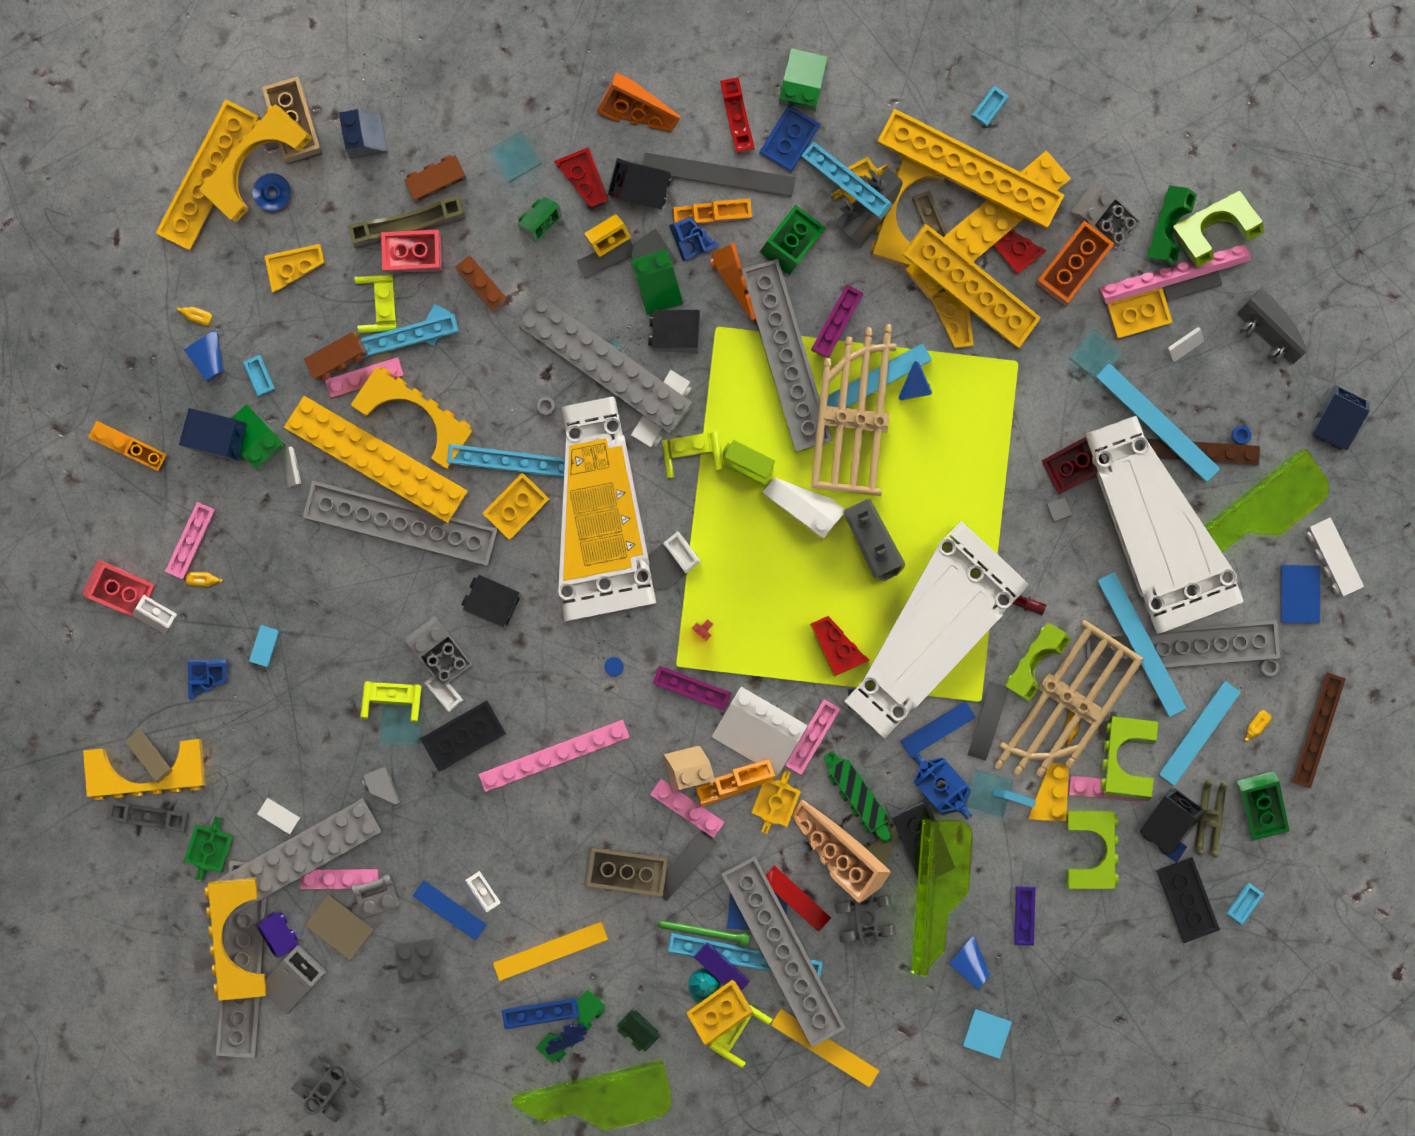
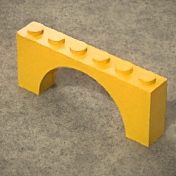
(222, 185)
(890, 241)
(383, 388)
(104, 780)
(231, 979)

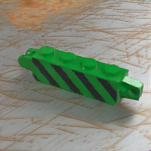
(859, 795)

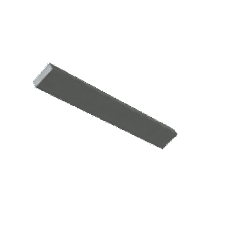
(722, 174)

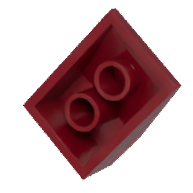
(1072, 465)

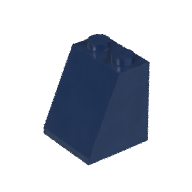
(362, 133)
(1341, 418)
(213, 434)

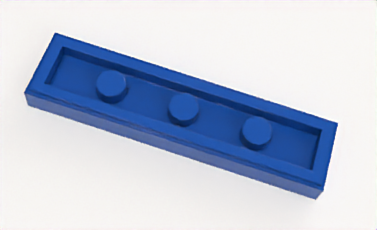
(937, 729)
(449, 910)
(540, 1013)

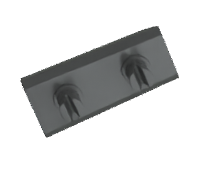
(856, 219)
(1274, 324)
(874, 541)

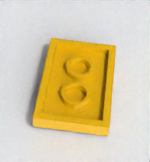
(1139, 313)
(516, 506)
(719, 1012)

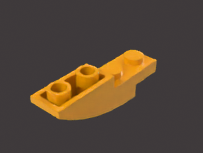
(127, 446)

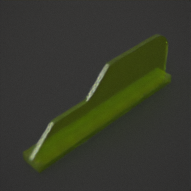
(1273, 502)
(941, 886)
(603, 1099)

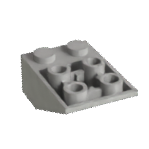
(1106, 214)
(438, 651)
(293, 979)

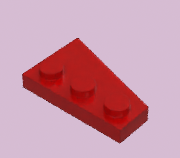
(584, 176)
(1018, 251)
(836, 647)

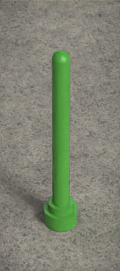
(741, 938)

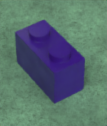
(276, 934)

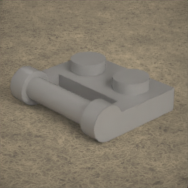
(376, 901)

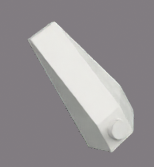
(807, 507)

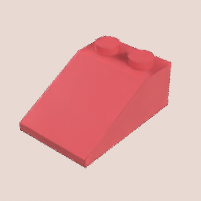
(412, 251)
(116, 588)

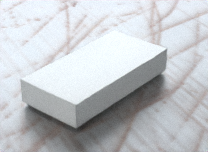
(682, 552)
(446, 695)
(278, 816)

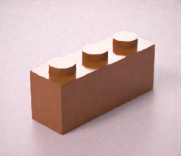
(435, 178)
(481, 284)
(336, 356)

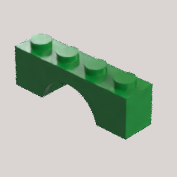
(1176, 204)
(589, 1007)

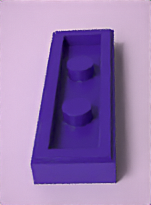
(1024, 916)
(720, 967)

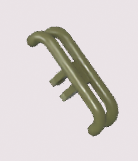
(1211, 818)

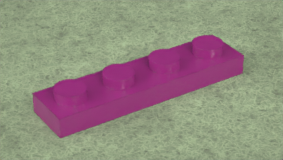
(837, 321)
(691, 688)

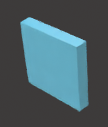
(987, 1033)

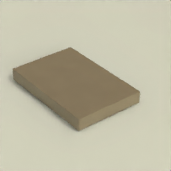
(339, 927)

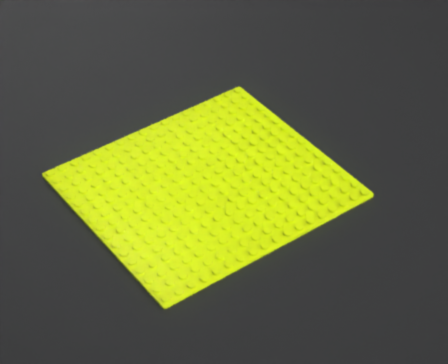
(773, 577)

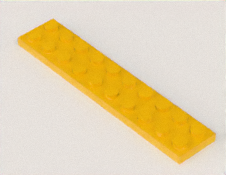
(970, 168)
(990, 222)
(375, 459)

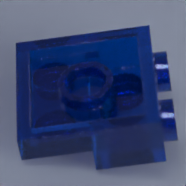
(570, 1035)

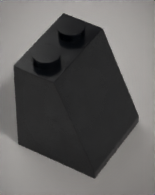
(639, 183)
(675, 331)
(491, 601)
(1172, 821)

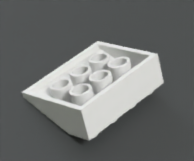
(759, 730)

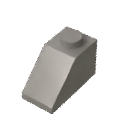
(381, 785)

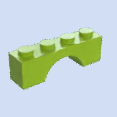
(1049, 642)

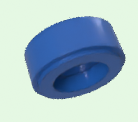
(1241, 435)
(614, 666)

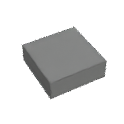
(1059, 509)

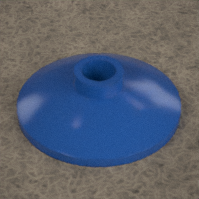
(265, 185)

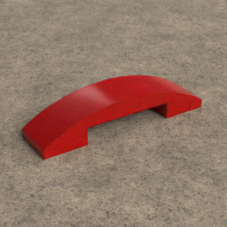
(737, 115)
(797, 899)

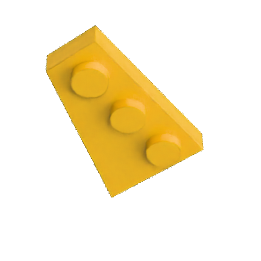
(291, 265)
(954, 318)
(1052, 795)

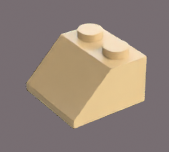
(688, 768)

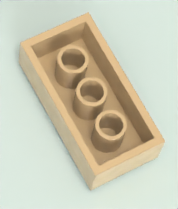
(291, 98)

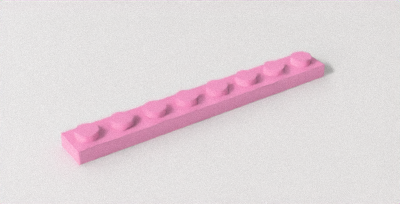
(1173, 274)
(554, 755)

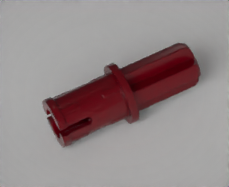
(1030, 605)

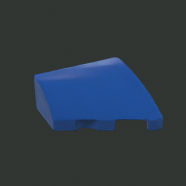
(690, 238)
(206, 356)
(205, 675)
(971, 964)

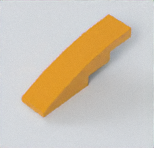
(714, 212)
(735, 783)

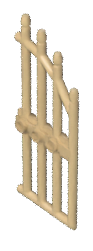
(851, 418)
(1072, 700)

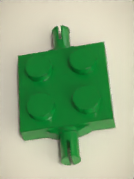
(208, 848)

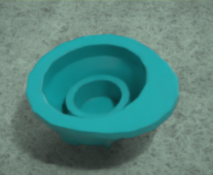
(702, 985)

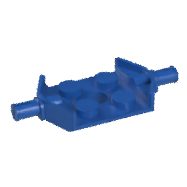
(952, 796)

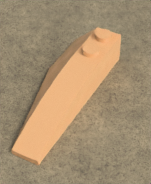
(843, 855)

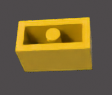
(607, 235)

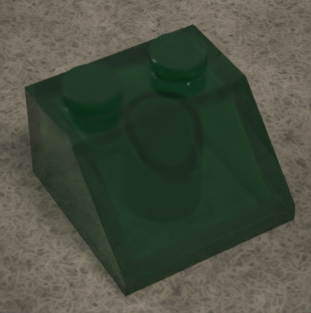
(638, 1029)

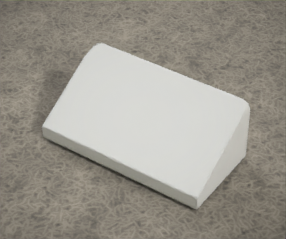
(1185, 344)
(290, 467)
(154, 614)
(480, 893)

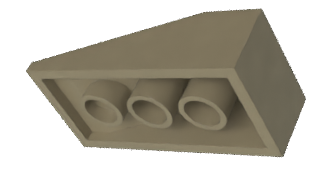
(625, 871)

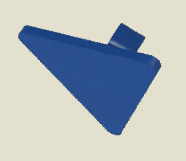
(915, 384)

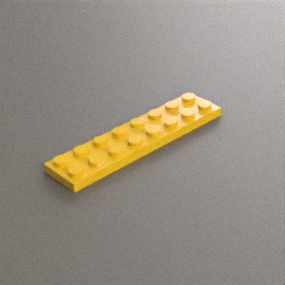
(190, 206)
(971, 286)

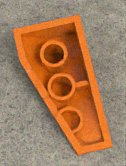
(632, 103)
(729, 270)

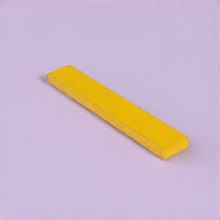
(550, 951)
(827, 1049)

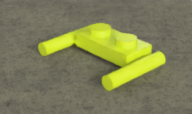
(383, 303)
(691, 446)
(391, 694)
(725, 1043)

